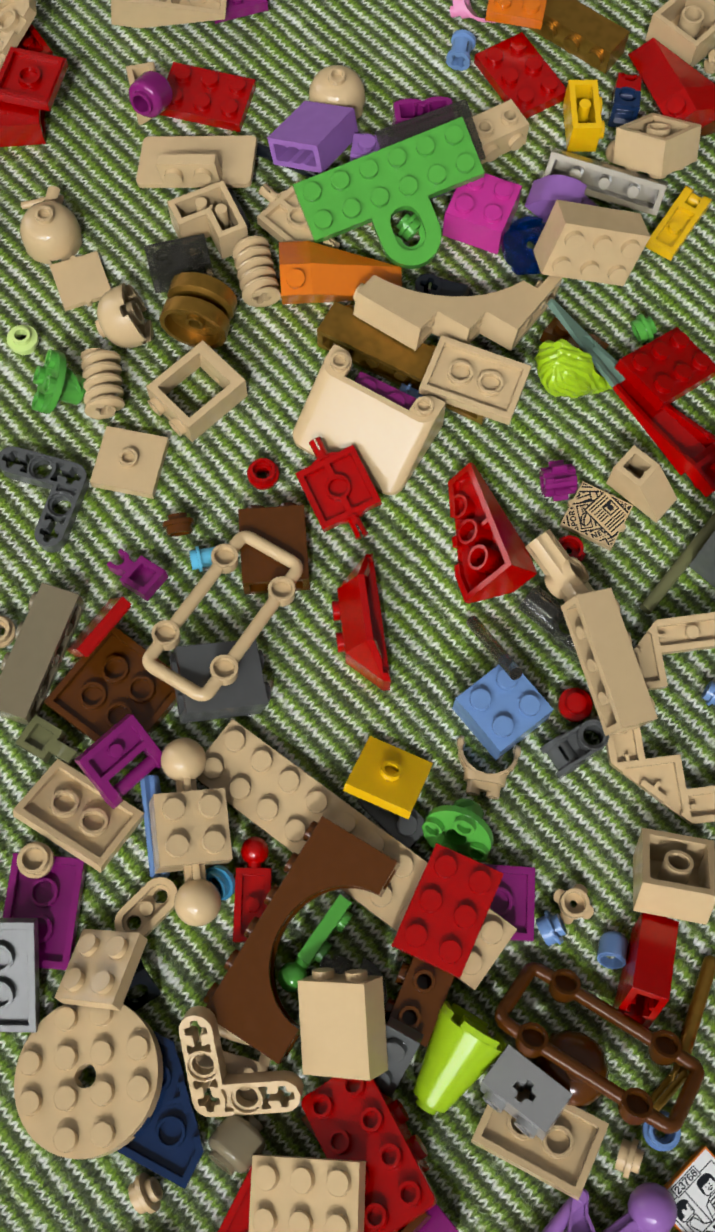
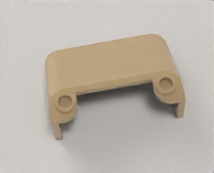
(383, 433)

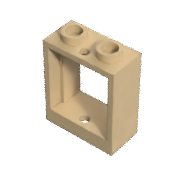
(218, 369)

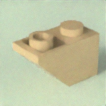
(642, 483)

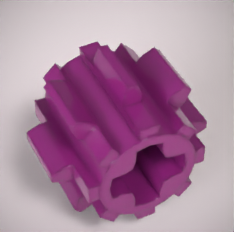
(558, 480)

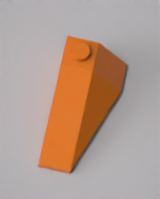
(326, 274)

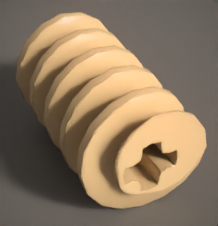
(256, 272)
(102, 383)

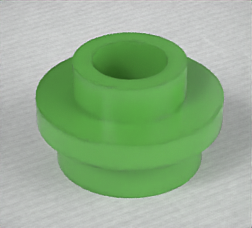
(408, 226)
(643, 328)

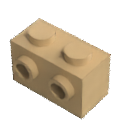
(501, 130)

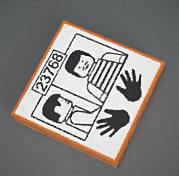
(695, 1193)

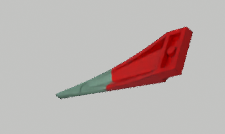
(677, 436)

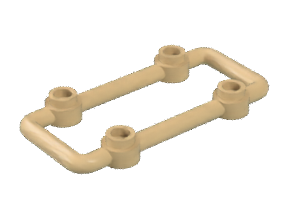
(223, 667)

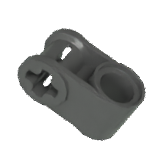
(570, 749)

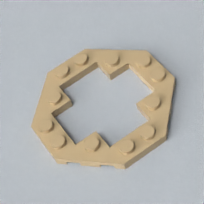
(664, 775)

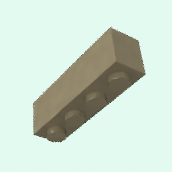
(609, 181)
(38, 651)

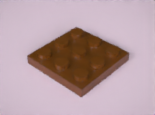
(109, 687)

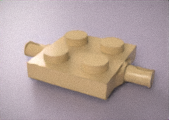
(285, 218)

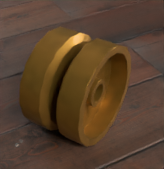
(198, 309)

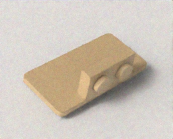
(196, 161)

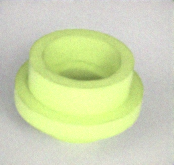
(24, 346)

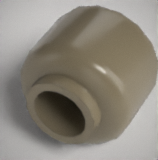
(235, 1143)

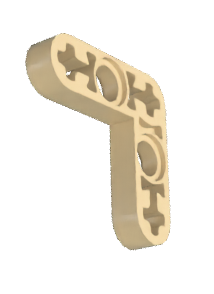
(225, 1085)

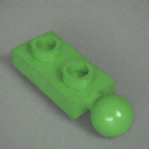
(317, 945)

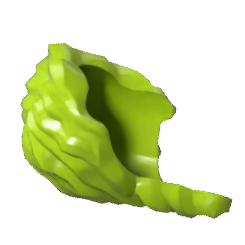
(567, 370)

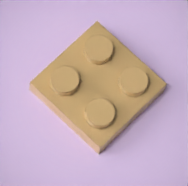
(101, 969)

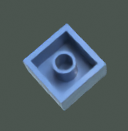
(501, 710)

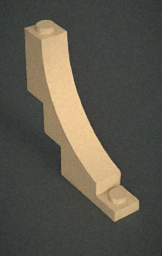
(415, 315)

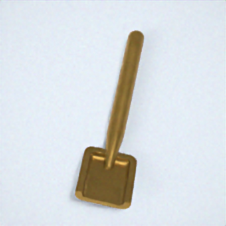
(678, 1075)

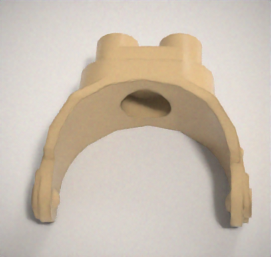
(484, 782)

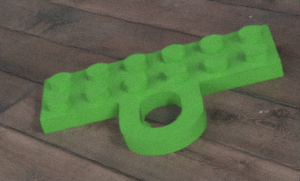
(389, 182)

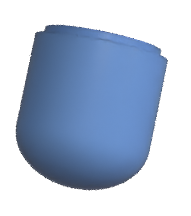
(612, 944)

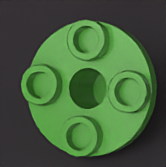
(56, 383)
(459, 829)

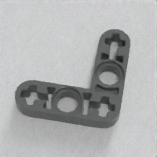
(59, 487)

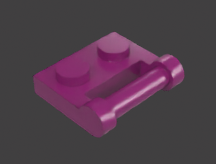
(113, 753)

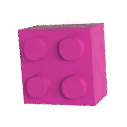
(482, 212)

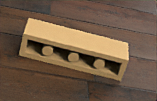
(609, 661)

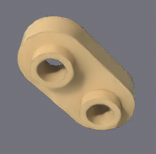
(146, 908)

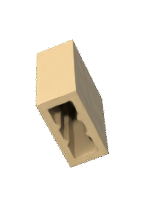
(342, 1024)

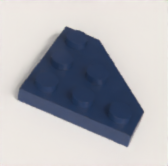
(171, 1137)

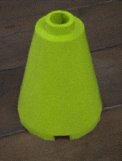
(455, 1058)

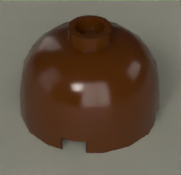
(584, 1050)

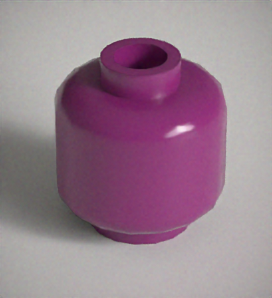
(150, 94)

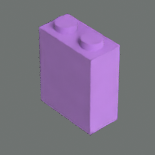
(313, 136)

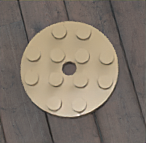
(93, 1119)

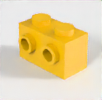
(583, 116)

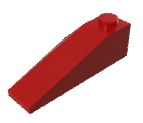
(674, 84)
(487, 545)

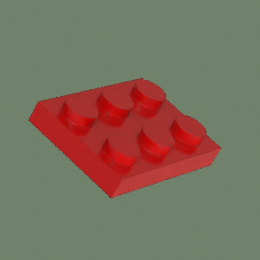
(521, 75)
(209, 97)
(666, 368)
(447, 910)

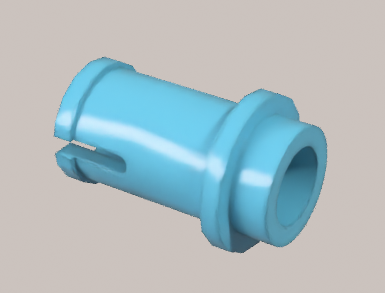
(200, 558)

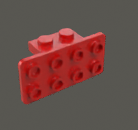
(365, 1125)

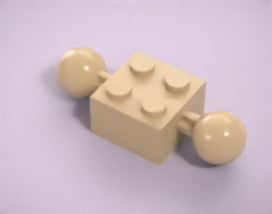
(190, 831)

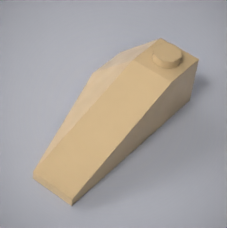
(165, 12)

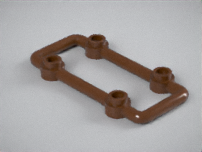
(663, 1046)

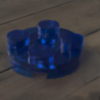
(515, 245)

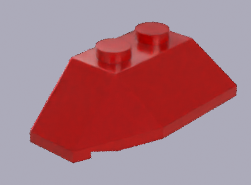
(362, 624)

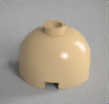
(339, 87)
(50, 232)
(122, 318)

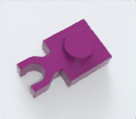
(139, 576)

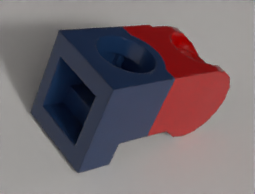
(625, 99)

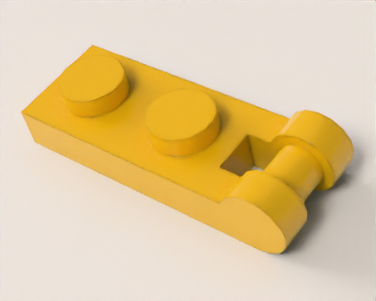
(678, 223)

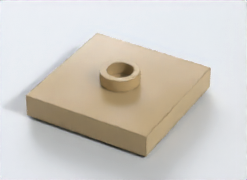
(129, 462)

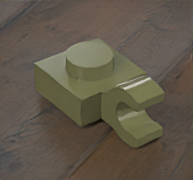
(45, 740)

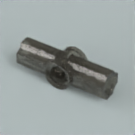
(548, 615)

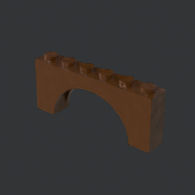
(248, 994)

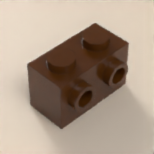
(419, 997)

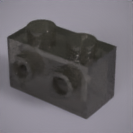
(177, 256)

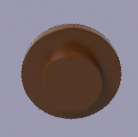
(178, 524)

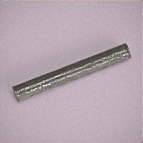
(494, 648)

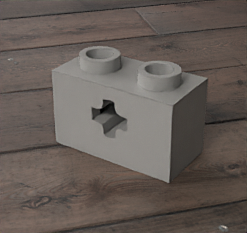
(512, 1075)

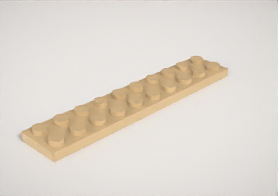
(286, 802)

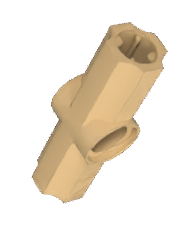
(563, 574)

